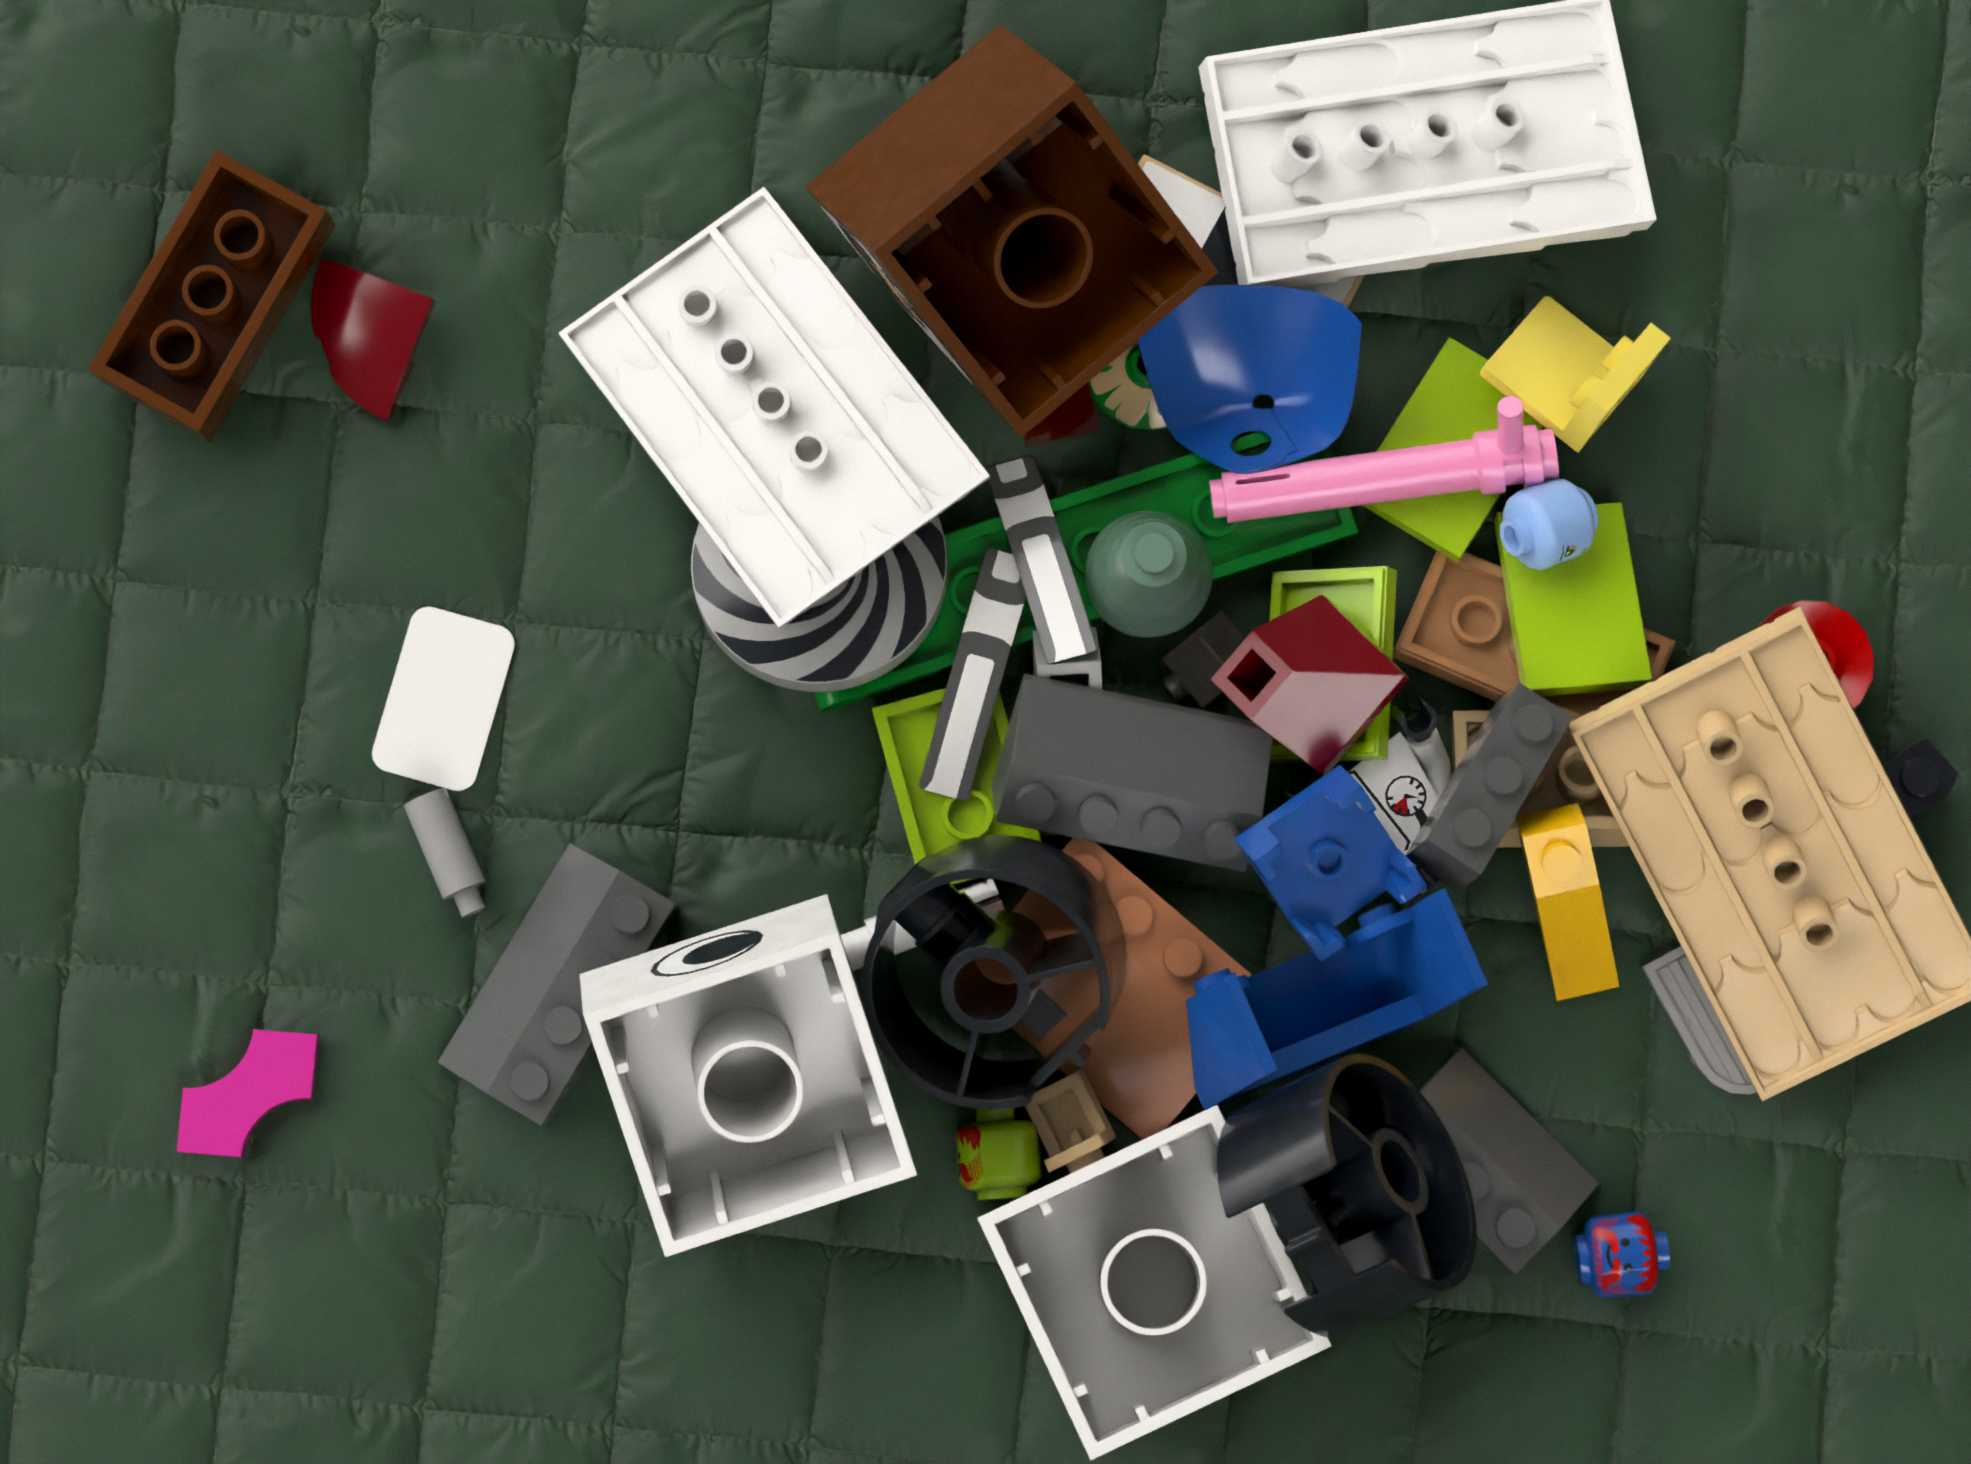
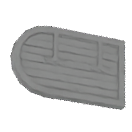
(1697, 1022)

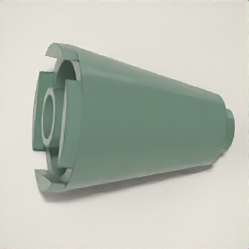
(1148, 574)

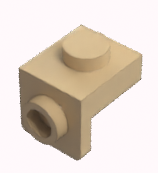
(1070, 1123)

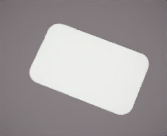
(443, 698)

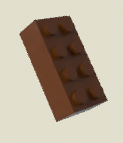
(212, 296)

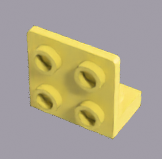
(1568, 371)

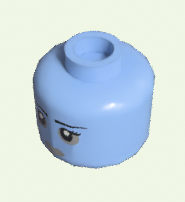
(1550, 523)

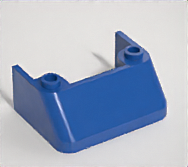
(1313, 1011)

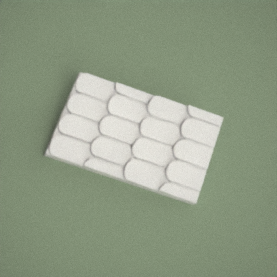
(1426, 144)
(773, 407)

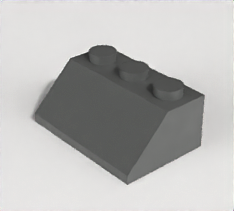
(1515, 1169)

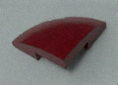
(367, 333)

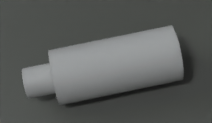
(447, 850)

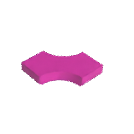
(225, 1113)

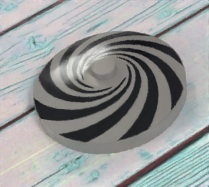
(841, 639)

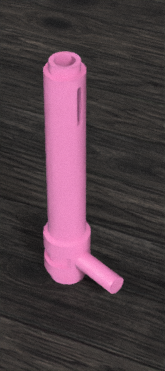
(1484, 463)

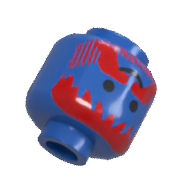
(1620, 1255)

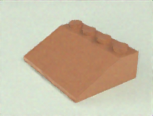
(1144, 1054)

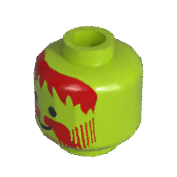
(998, 1155)

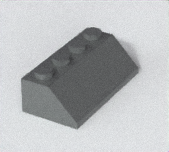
(1131, 772)
(527, 1024)

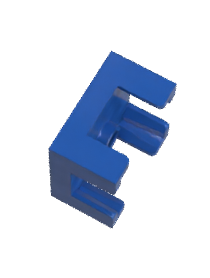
(1327, 859)

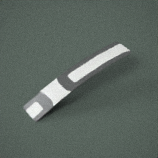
(1041, 559)
(975, 678)

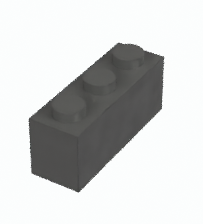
(1488, 787)

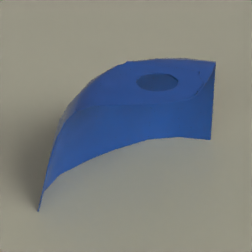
(1246, 343)

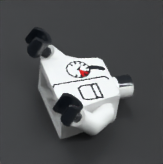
(1408, 781)

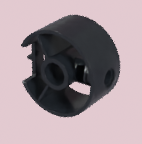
(958, 932)
(1355, 1190)

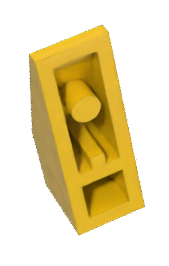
(1568, 901)

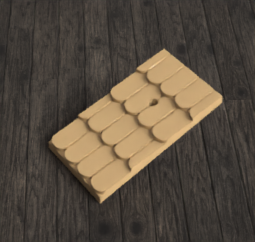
(1796, 907)

